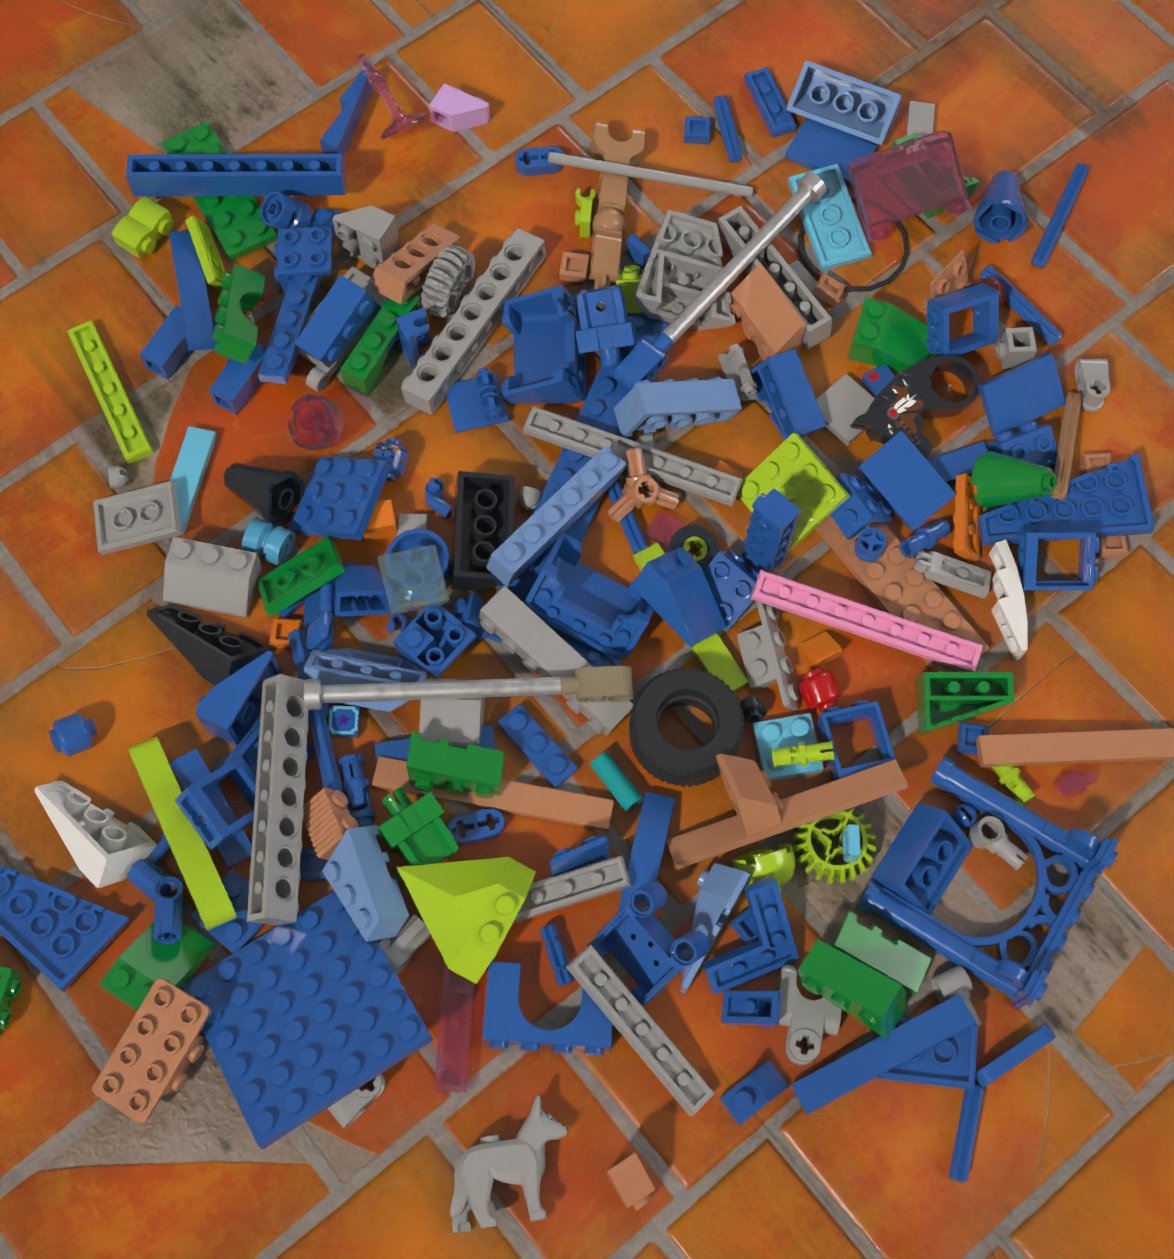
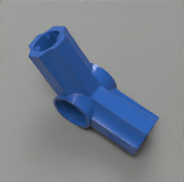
(156, 886)

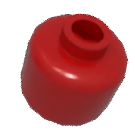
(819, 689)

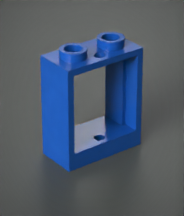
(985, 320)
(1028, 559)
(858, 711)
(197, 806)

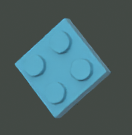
(782, 734)

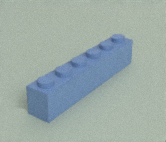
(555, 516)

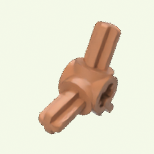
(639, 478)

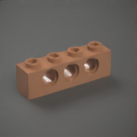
(407, 268)

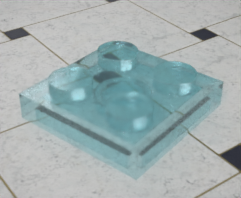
(412, 579)

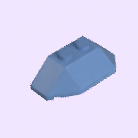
(362, 667)

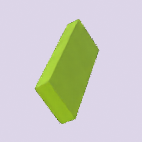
(206, 251)

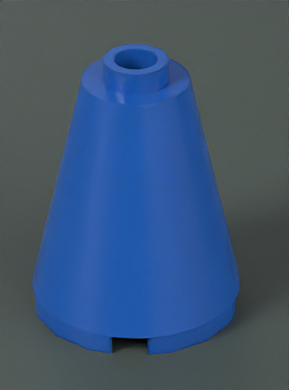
(1001, 210)

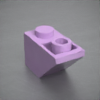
(458, 110)

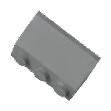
(211, 577)

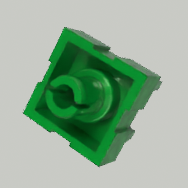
(417, 829)

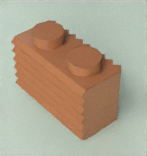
(327, 820)

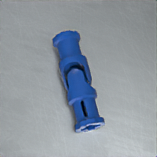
(357, 789)

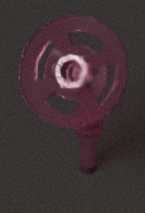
(379, 84)

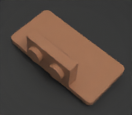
(154, 1051)

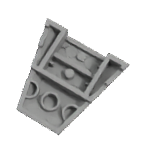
(679, 268)

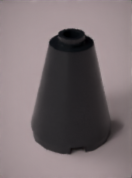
(266, 490)

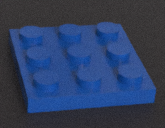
(340, 498)

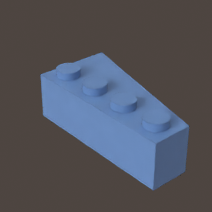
(676, 404)

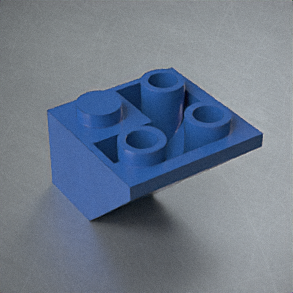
(433, 640)

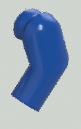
(434, 498)

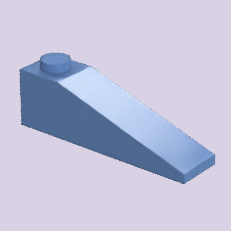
(714, 903)

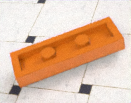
(967, 511)

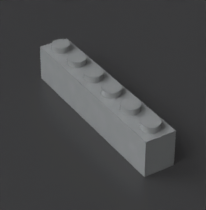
(735, 232)
(546, 654)

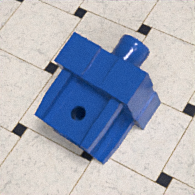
(606, 327)

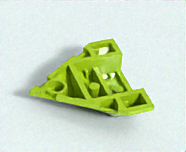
(468, 907)

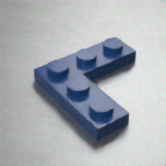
(768, 953)

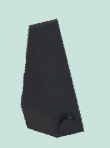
(205, 645)

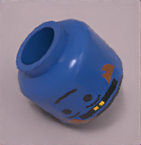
(394, 454)

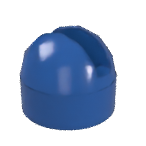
(961, 819)

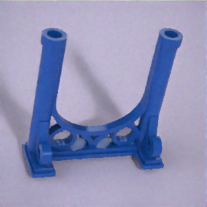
(1072, 849)

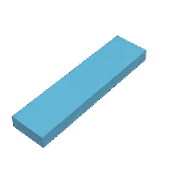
(191, 469)

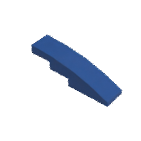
(648, 843)

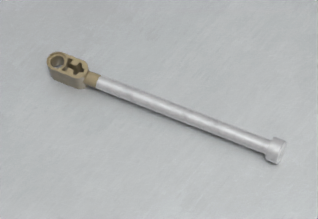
(588, 684)

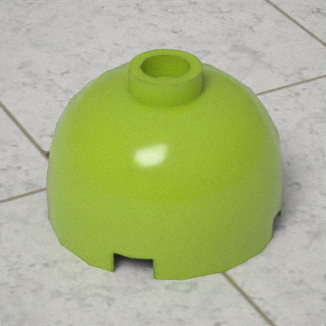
(767, 863)

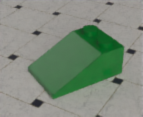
(888, 337)
(151, 960)

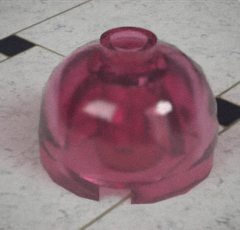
(316, 422)

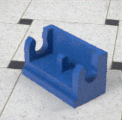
(413, 334)

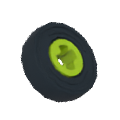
(699, 537)

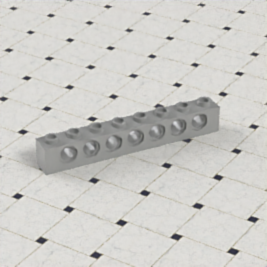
(516, 265)
(278, 803)

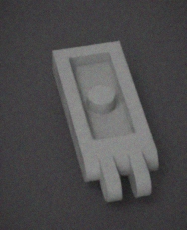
(954, 573)

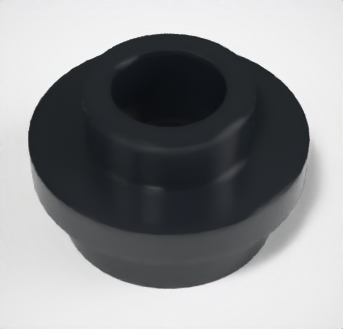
(753, 709)

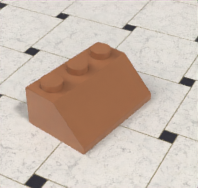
(767, 314)

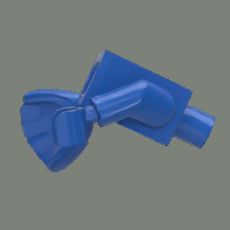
(352, 593)

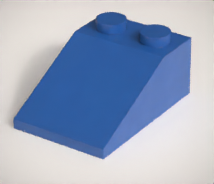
(681, 596)
(236, 701)

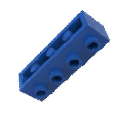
(770, 531)

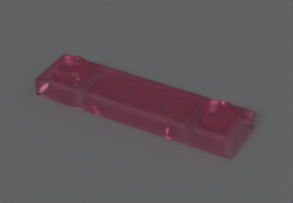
(454, 1033)

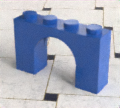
(169, 348)
(507, 1025)

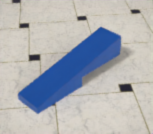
(352, 105)

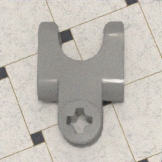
(804, 1018)

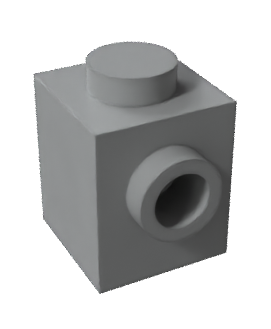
(1016, 347)

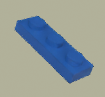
(537, 746)

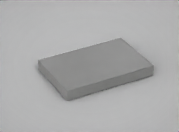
(137, 517)

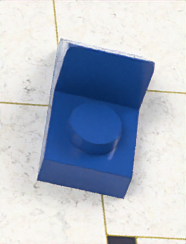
(751, 1008)
(753, 1092)

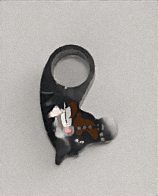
(910, 399)

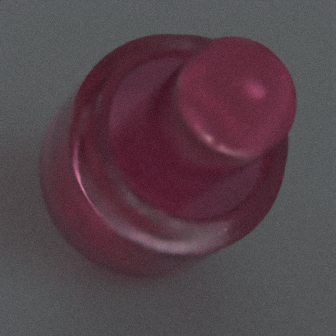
(1073, 782)

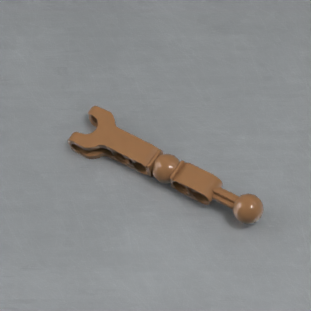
(610, 205)

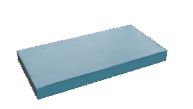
(832, 222)

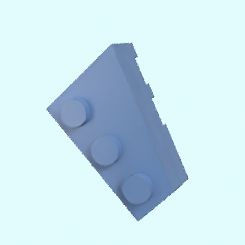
(364, 884)

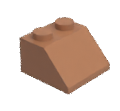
(749, 793)

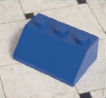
(923, 857)

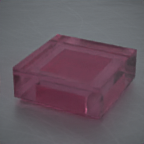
(663, 528)

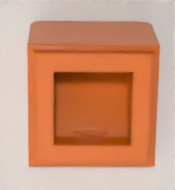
(821, 649)

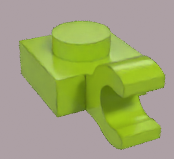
(584, 216)

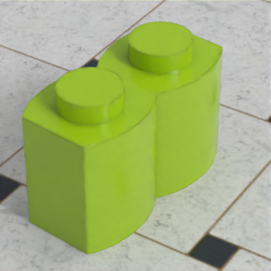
(143, 227)

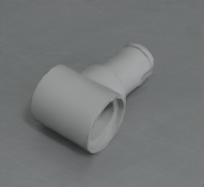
(997, 843)
(952, 983)

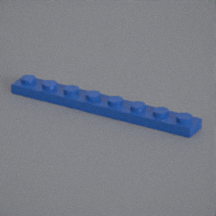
(293, 315)

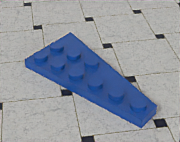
(1103, 501)
(54, 926)

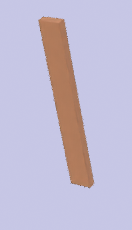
(1075, 747)
(514, 798)
(796, 811)

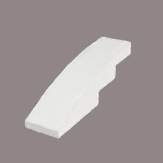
(1010, 607)

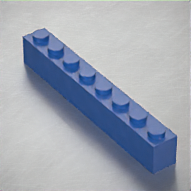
(236, 174)

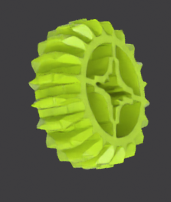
(823, 839)

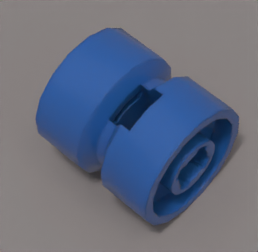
(284, 212)

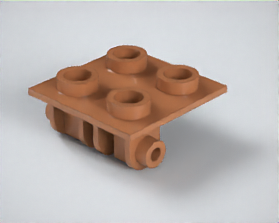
(949, 280)

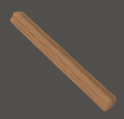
(1066, 445)

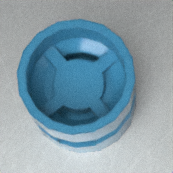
(266, 540)

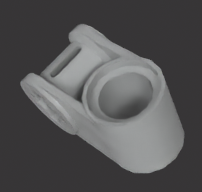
(1092, 382)
(355, 1103)

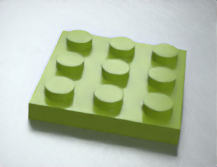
(800, 478)

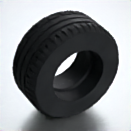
(691, 689)

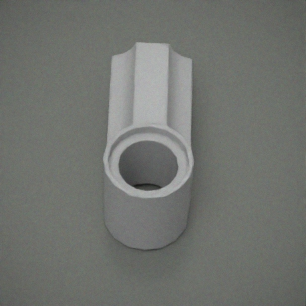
(406, 943)

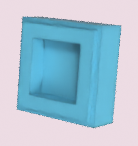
(851, 843)

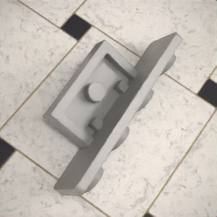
(766, 658)

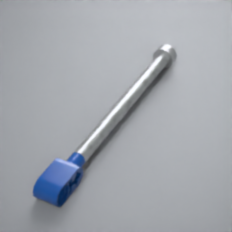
(650, 357)

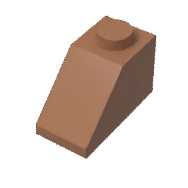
(631, 1182)

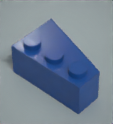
(337, 321)
(788, 395)

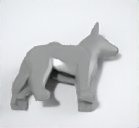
(507, 1161)

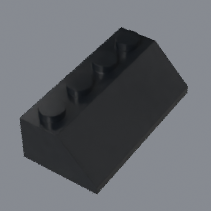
(480, 526)

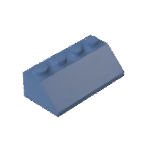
(844, 103)

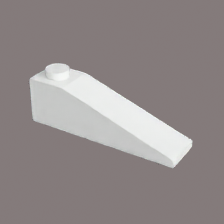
(94, 838)

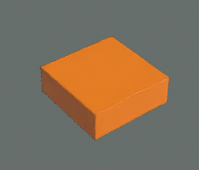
(280, 629)

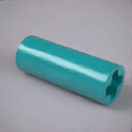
(616, 781)

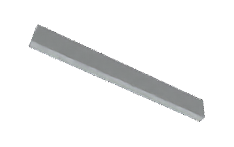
(662, 465)

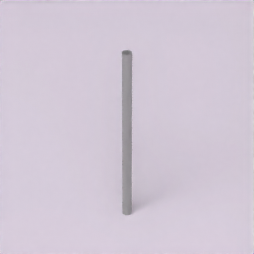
(649, 174)

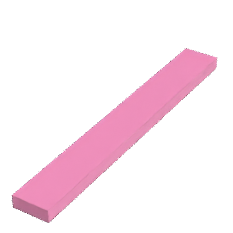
(866, 622)

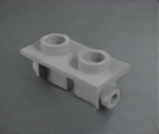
(736, 368)

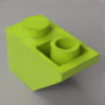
(629, 280)

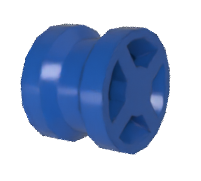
(876, 543)

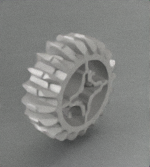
(448, 281)

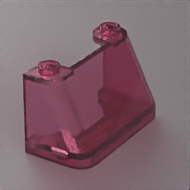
(908, 183)

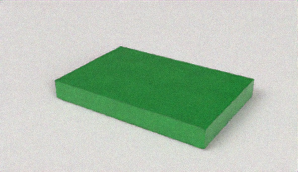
(300, 576)

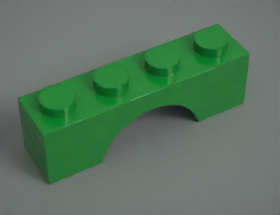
(234, 333)
(367, 359)

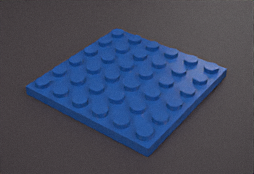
(305, 1018)

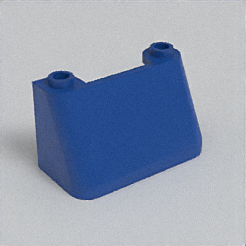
(545, 349)
(587, 602)

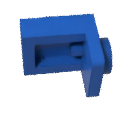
(467, 612)

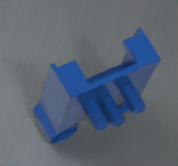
(646, 946)

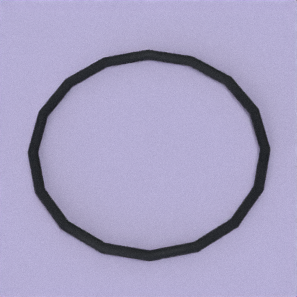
(864, 288)

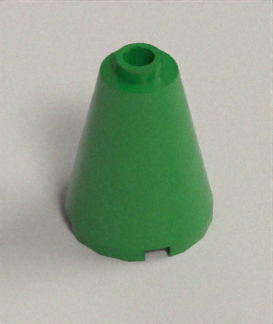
(1009, 480)

